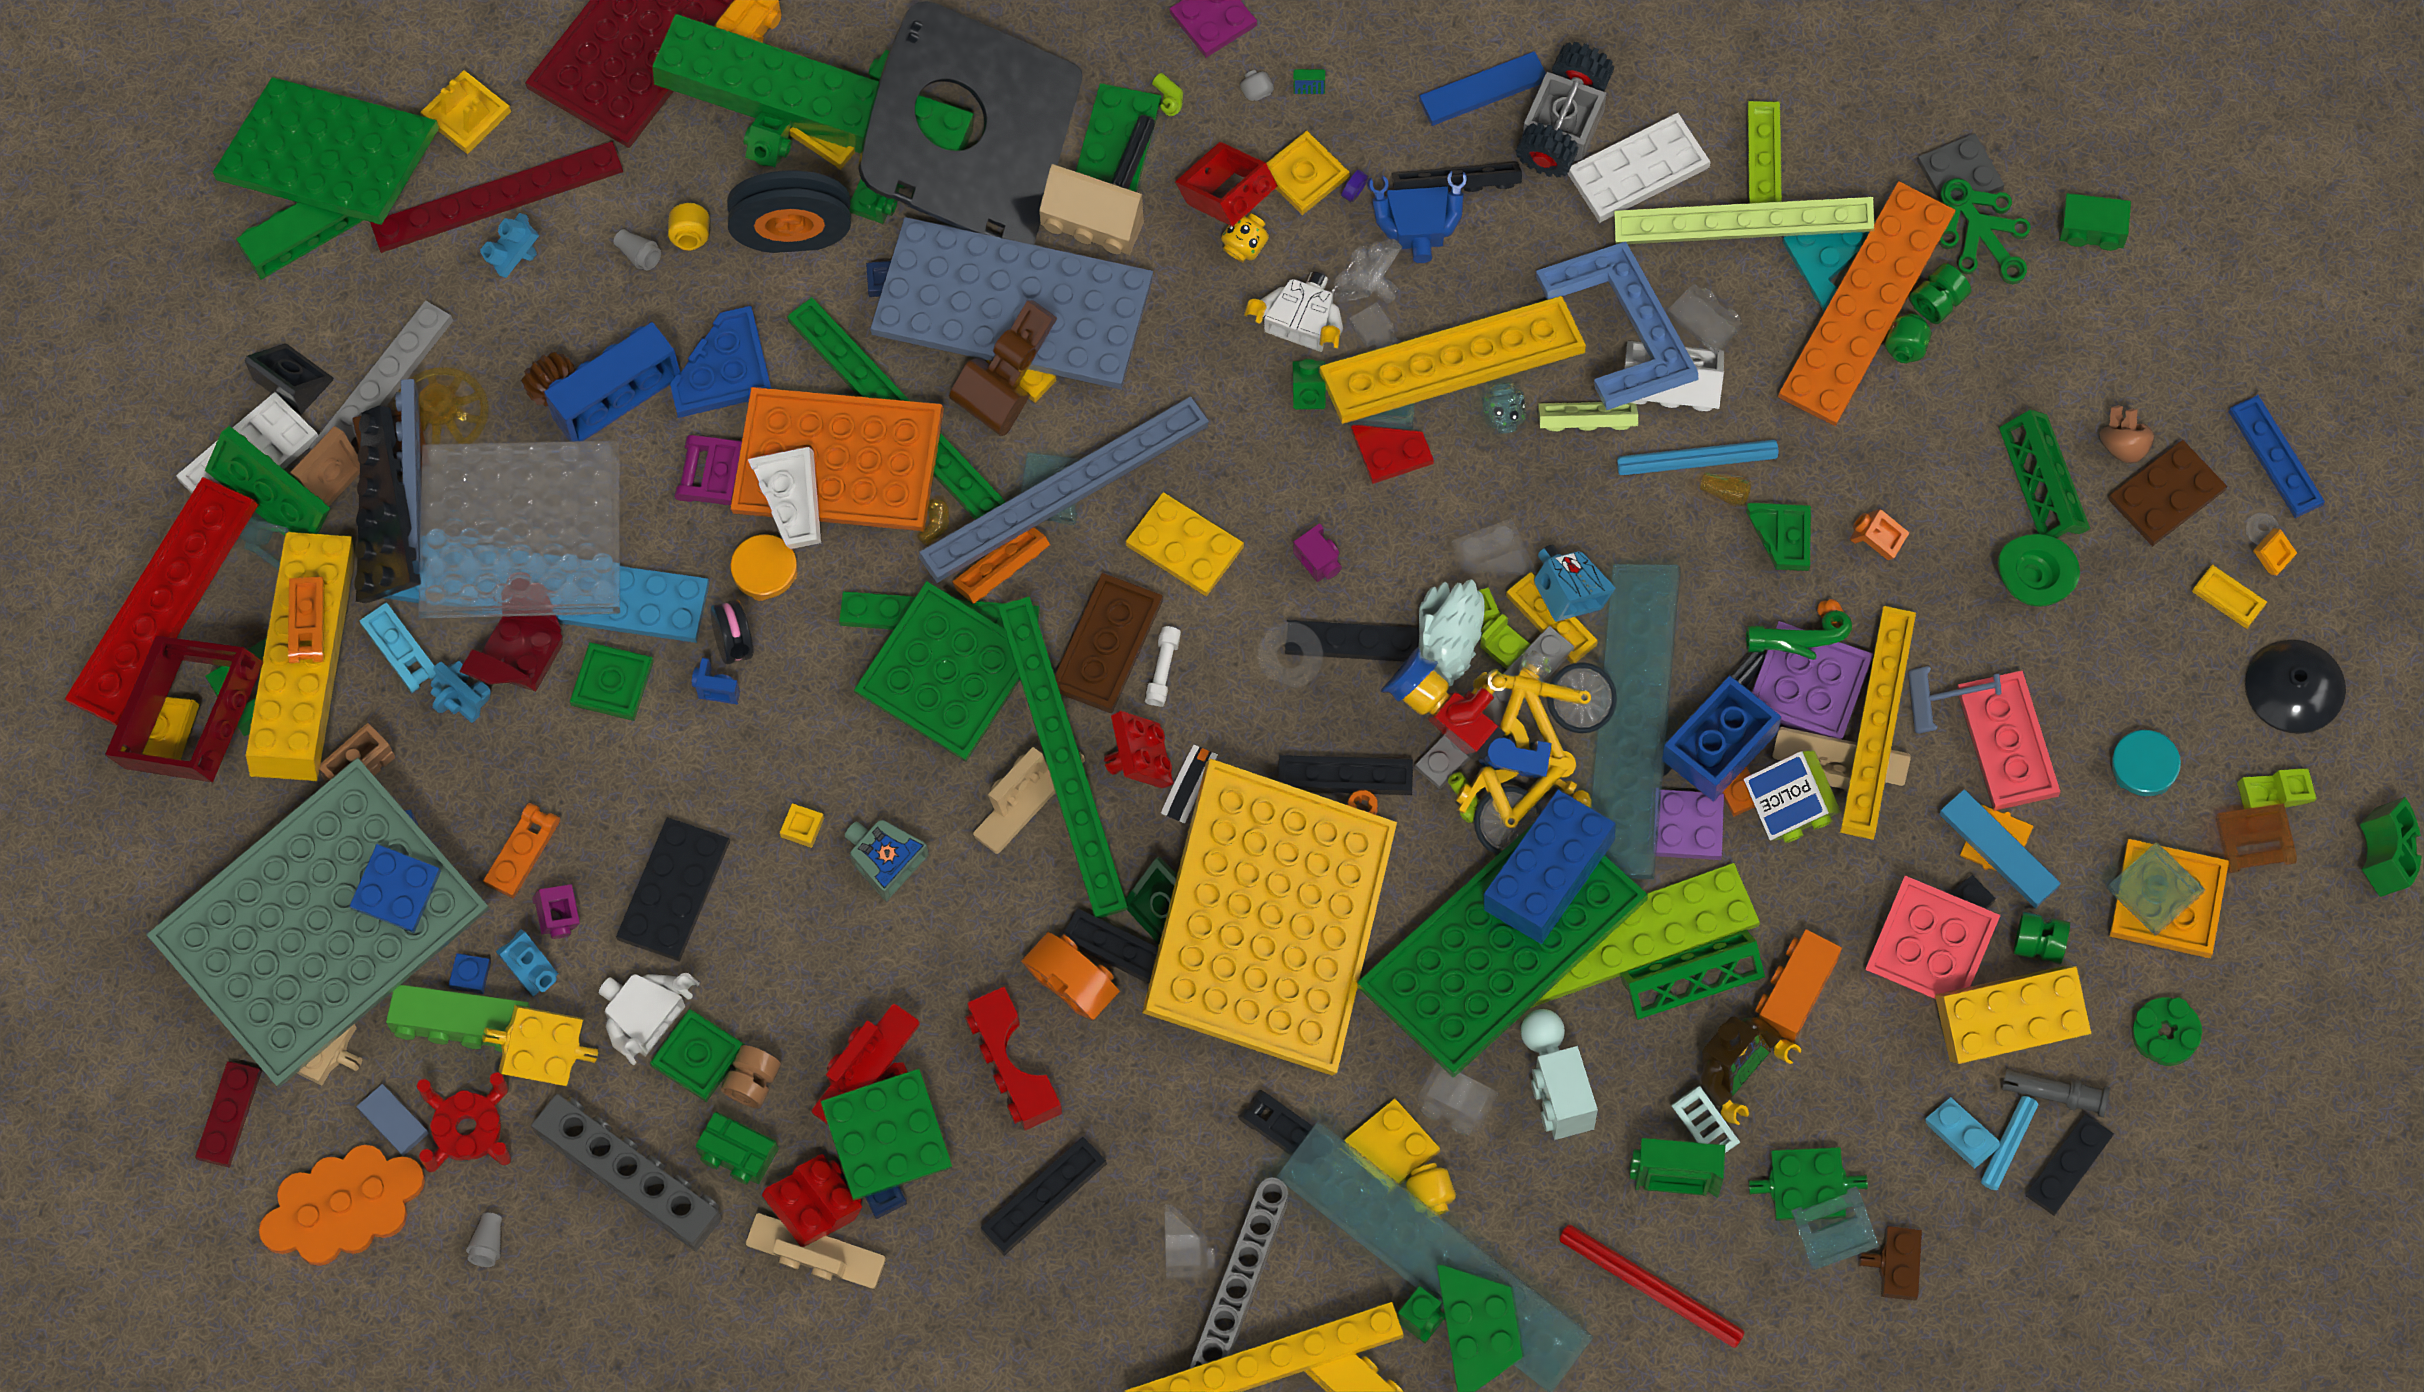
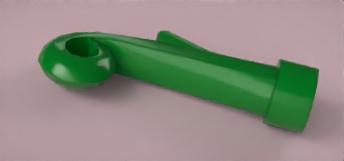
(1798, 641)

